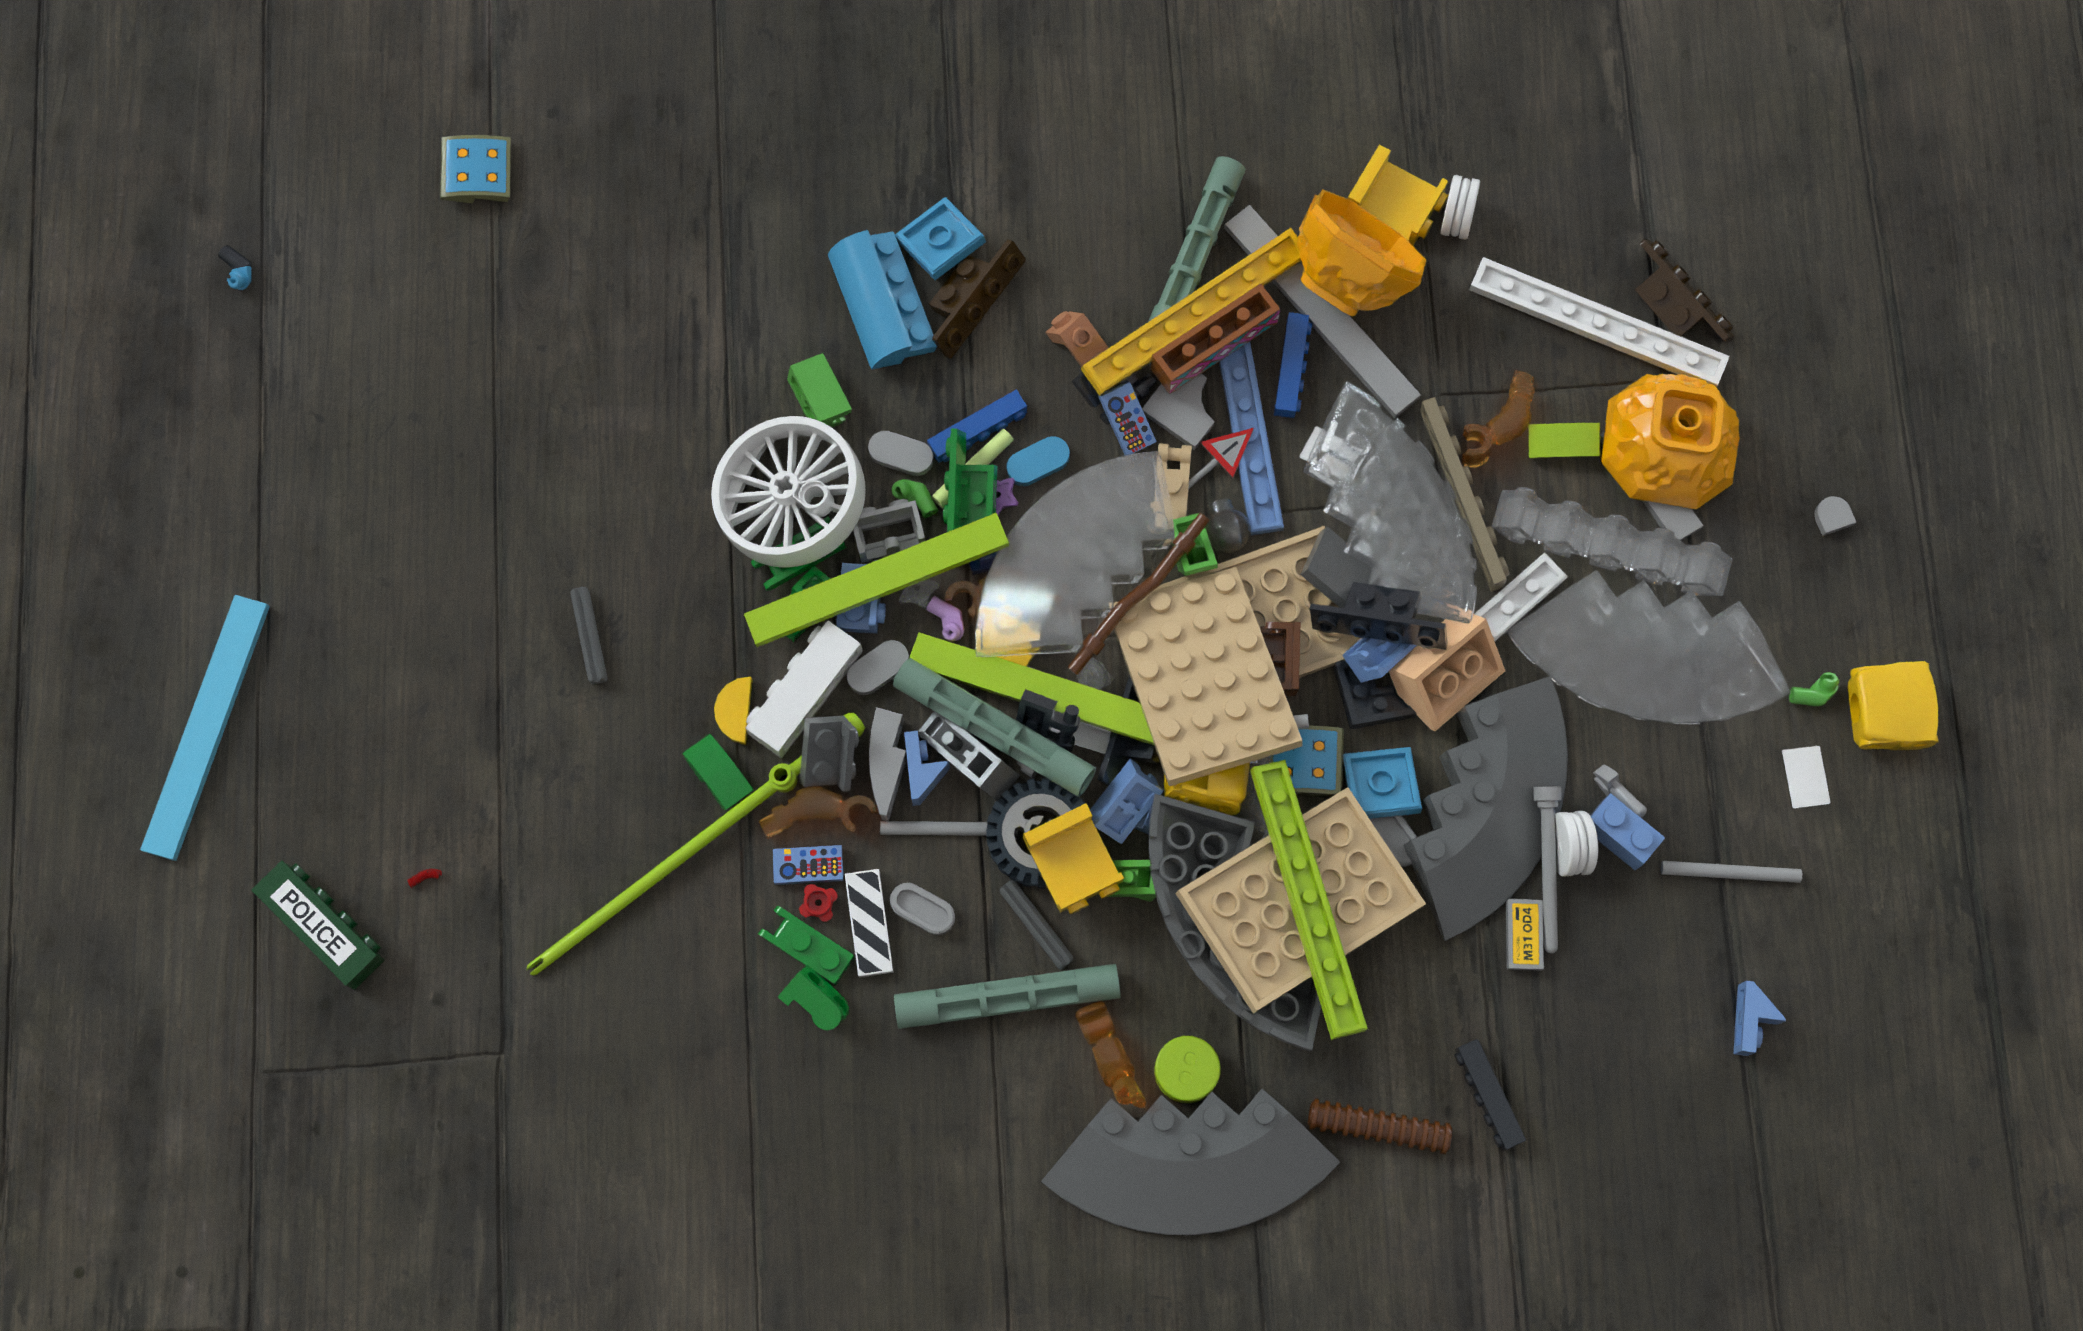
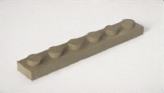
(1470, 507)

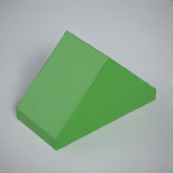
(1201, 556)

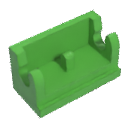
(818, 391)

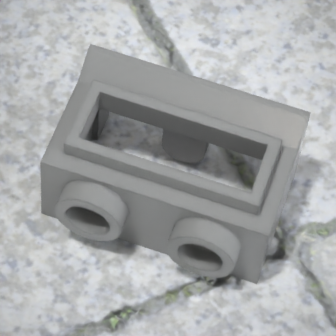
(897, 512)

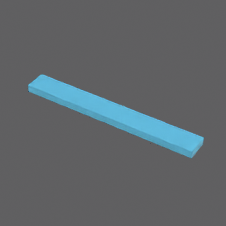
(205, 728)

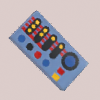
(1127, 418)
(808, 865)

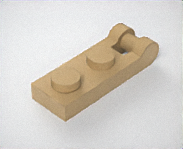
(1176, 479)

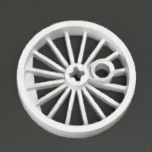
(787, 491)

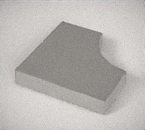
(1181, 412)

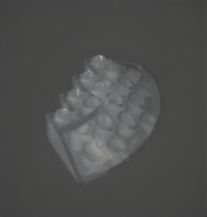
(1396, 506)
(1071, 553)
(1651, 657)

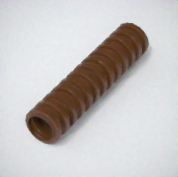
(1380, 1126)

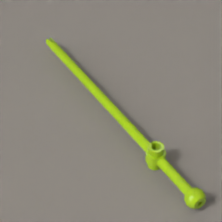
(680, 856)

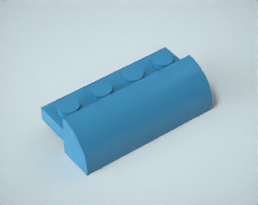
(881, 298)

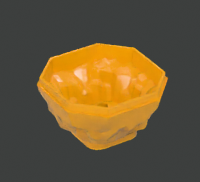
(1355, 256)
(1657, 455)

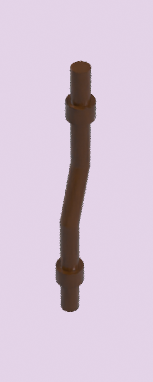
(1183, 545)

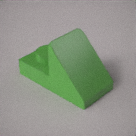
(1136, 880)

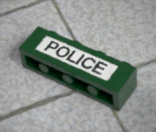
(318, 924)

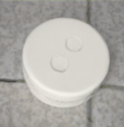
(1460, 207)
(1575, 843)

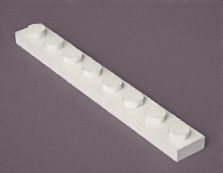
(1598, 322)

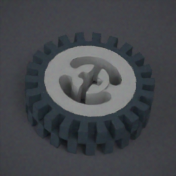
(1012, 808)

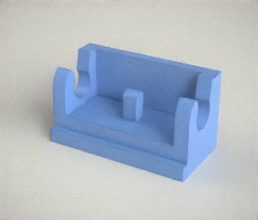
(1374, 657)
(1125, 802)

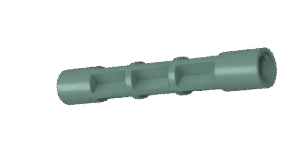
(1202, 232)
(994, 727)
(1007, 996)

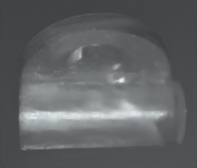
(1095, 675)

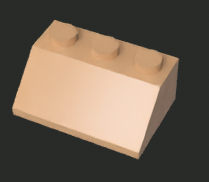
(1444, 681)

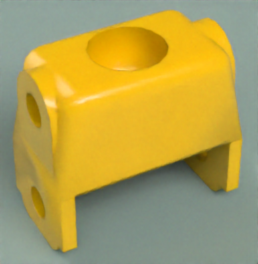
(1893, 706)
(1217, 791)

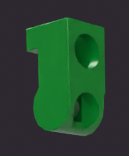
(817, 998)

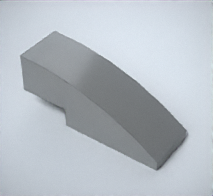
(885, 759)

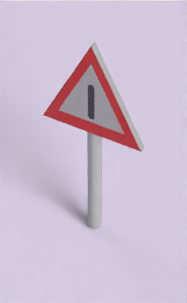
(1226, 451)

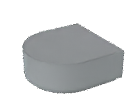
(1833, 515)

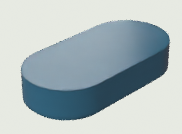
(1038, 461)

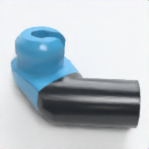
(240, 266)

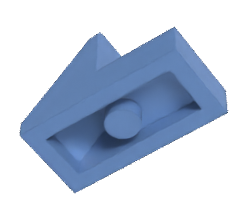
(922, 776)
(1752, 1008)

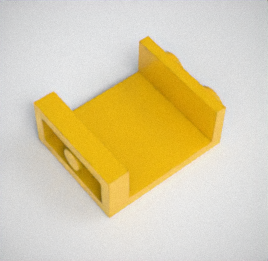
(1398, 196)
(1073, 859)

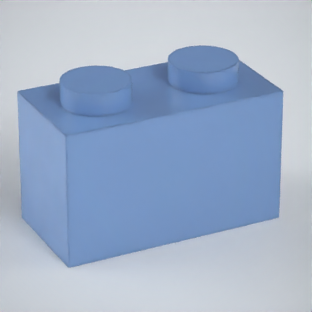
(1625, 832)

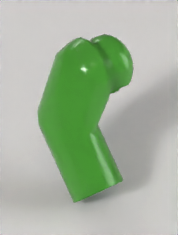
(915, 491)
(1818, 693)

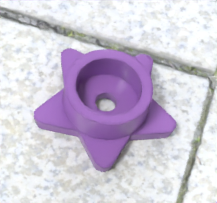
(1007, 497)

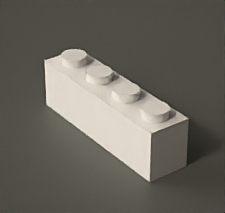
(803, 689)

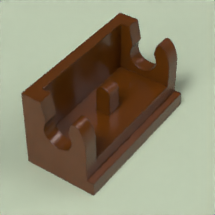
(1284, 648)

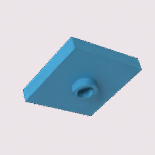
(940, 238)
(1383, 782)

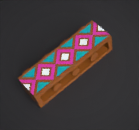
(1215, 338)

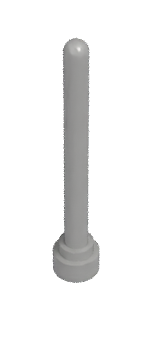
(1547, 800)

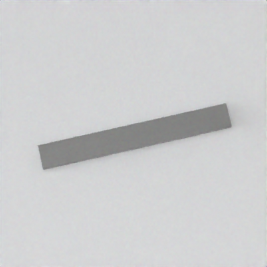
(1331, 324)

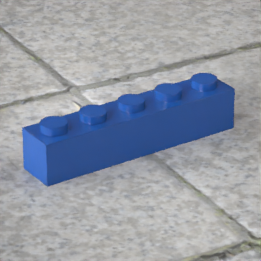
(1292, 365)
(982, 423)

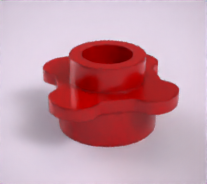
(815, 893)

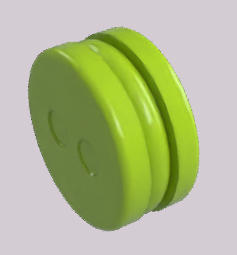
(1187, 1069)

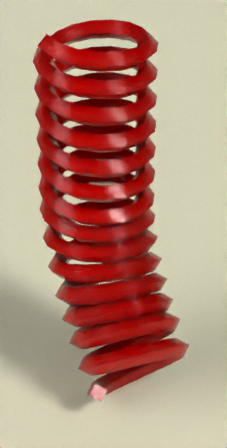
(435, 874)

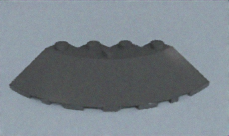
(1488, 818)
(1183, 847)
(1190, 1172)

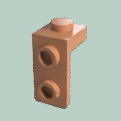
(1077, 335)

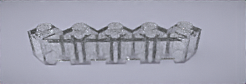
(1612, 542)

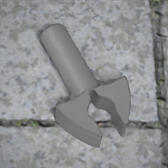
(1609, 783)

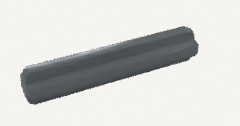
(588, 635)
(1036, 924)

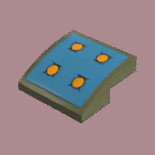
(475, 168)
(1318, 764)

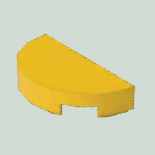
(733, 709)

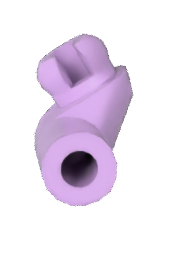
(951, 618)

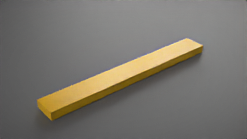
(1137, 348)

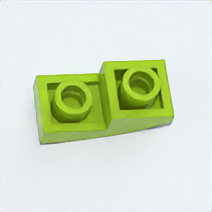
(1564, 440)

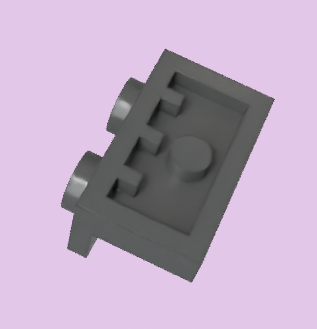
(828, 752)

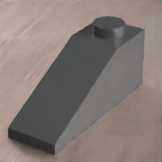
(968, 755)

